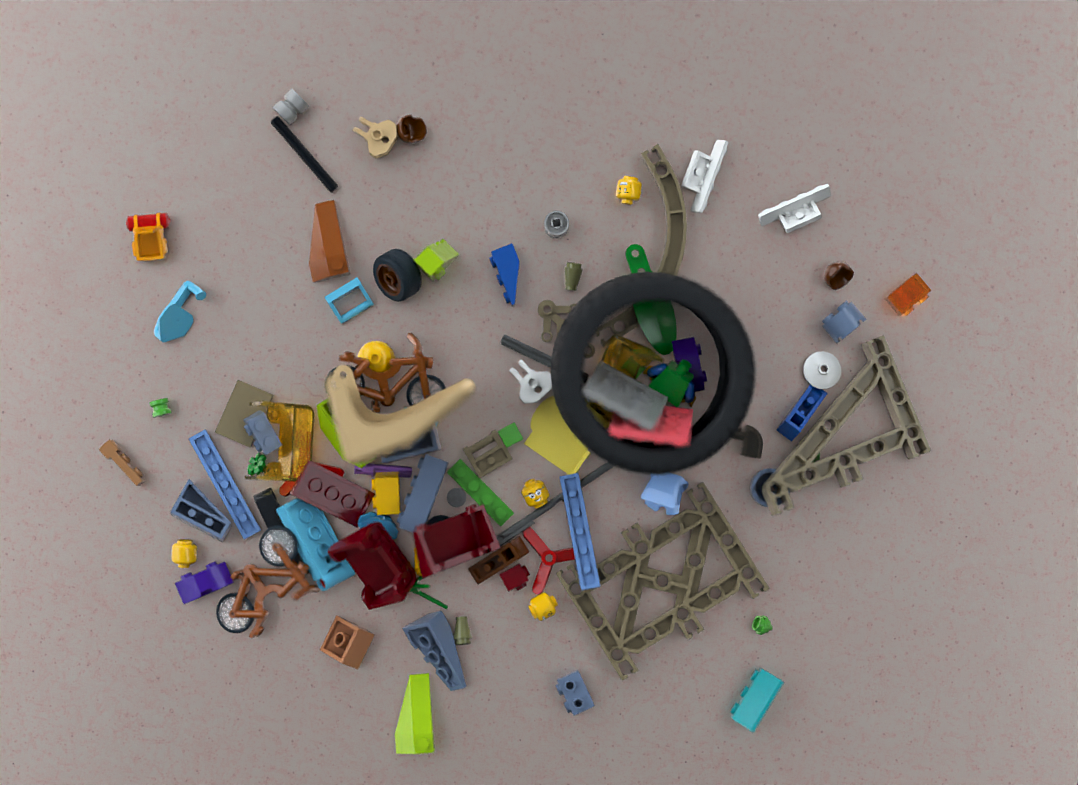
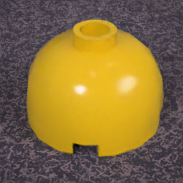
(378, 355)

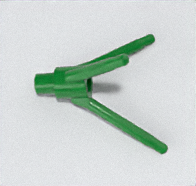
(416, 589)

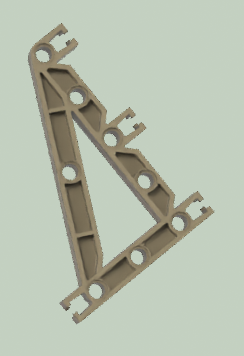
(791, 472)

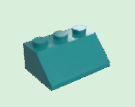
(756, 699)

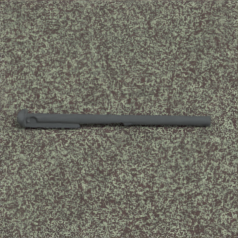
(528, 521)

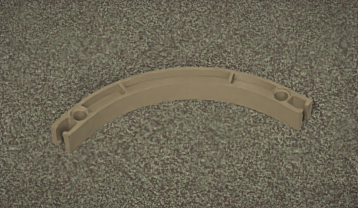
(675, 233)

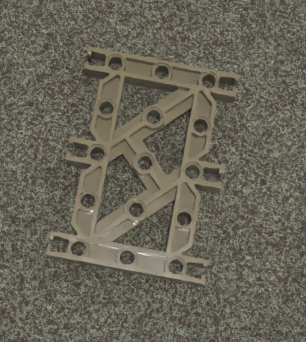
(683, 585)

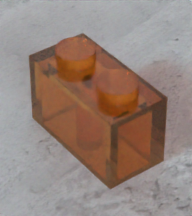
(908, 294)

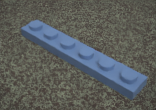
(224, 484)
(580, 531)

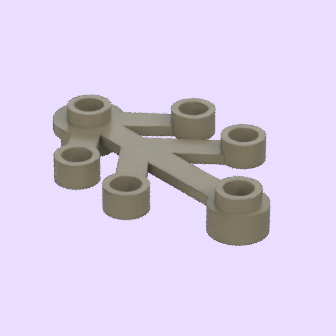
(553, 314)

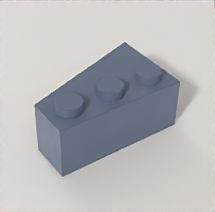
(198, 511)

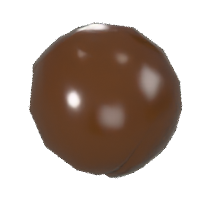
(411, 129)
(838, 275)

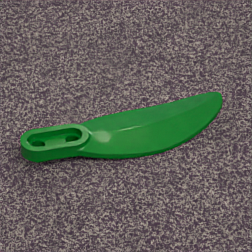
(654, 317)

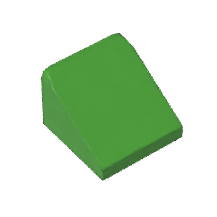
(510, 435)

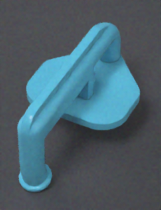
(174, 320)

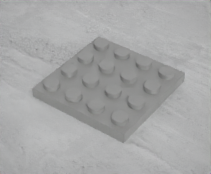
(625, 396)

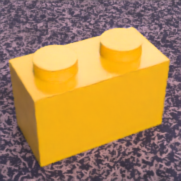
(387, 493)

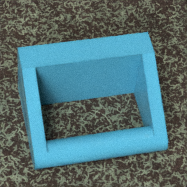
(343, 291)

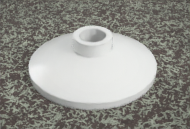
(813, 372)

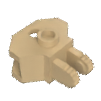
(376, 136)

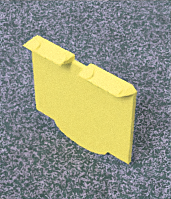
(554, 438)

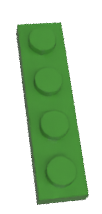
(480, 492)

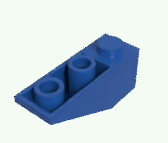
(508, 267)

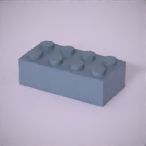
(424, 492)

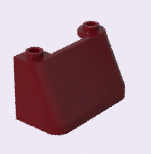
(454, 540)
(377, 563)

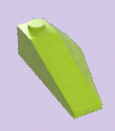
(415, 723)

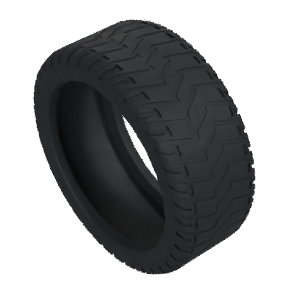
(733, 388)

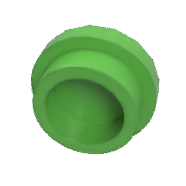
(761, 625)

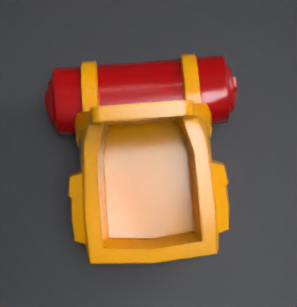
(148, 235)

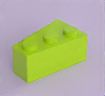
(436, 259)

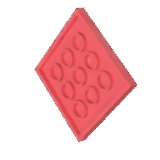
(671, 427)

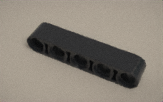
(267, 505)

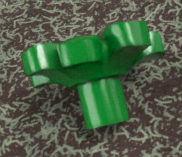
(257, 464)

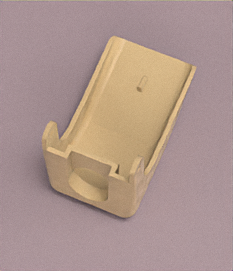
(371, 434)

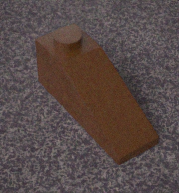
(498, 560)

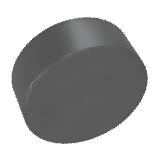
(456, 497)

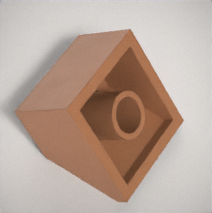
(347, 642)

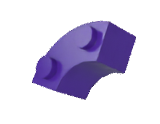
(690, 351)
(203, 583)

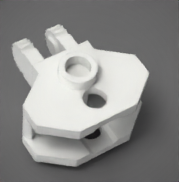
(531, 382)

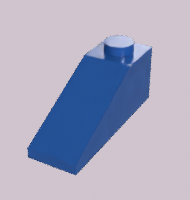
(801, 412)

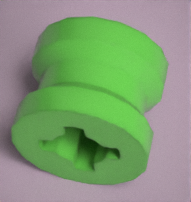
(160, 407)

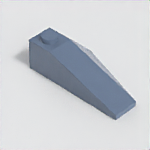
(435, 640)

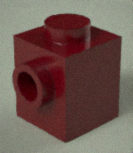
(515, 577)

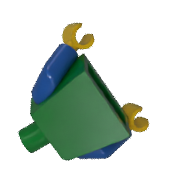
(673, 381)

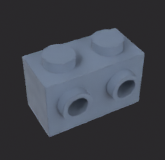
(262, 432)
(575, 693)

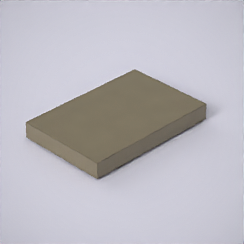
(231, 423)

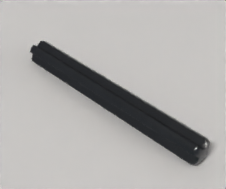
(304, 154)

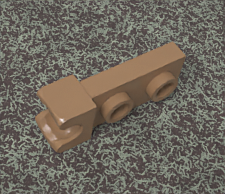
(111, 451)

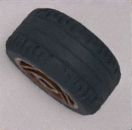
(397, 275)

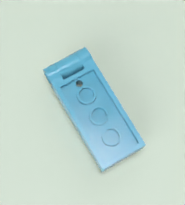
(314, 539)

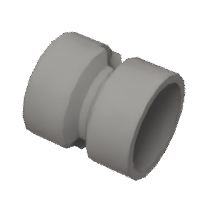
(292, 105)
(556, 224)

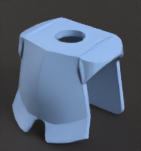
(665, 491)

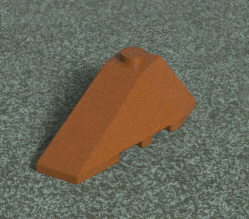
(327, 247)

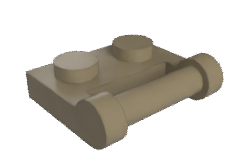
(490, 460)

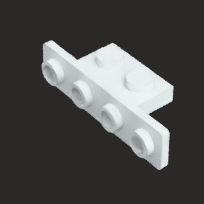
(702, 173)
(797, 211)

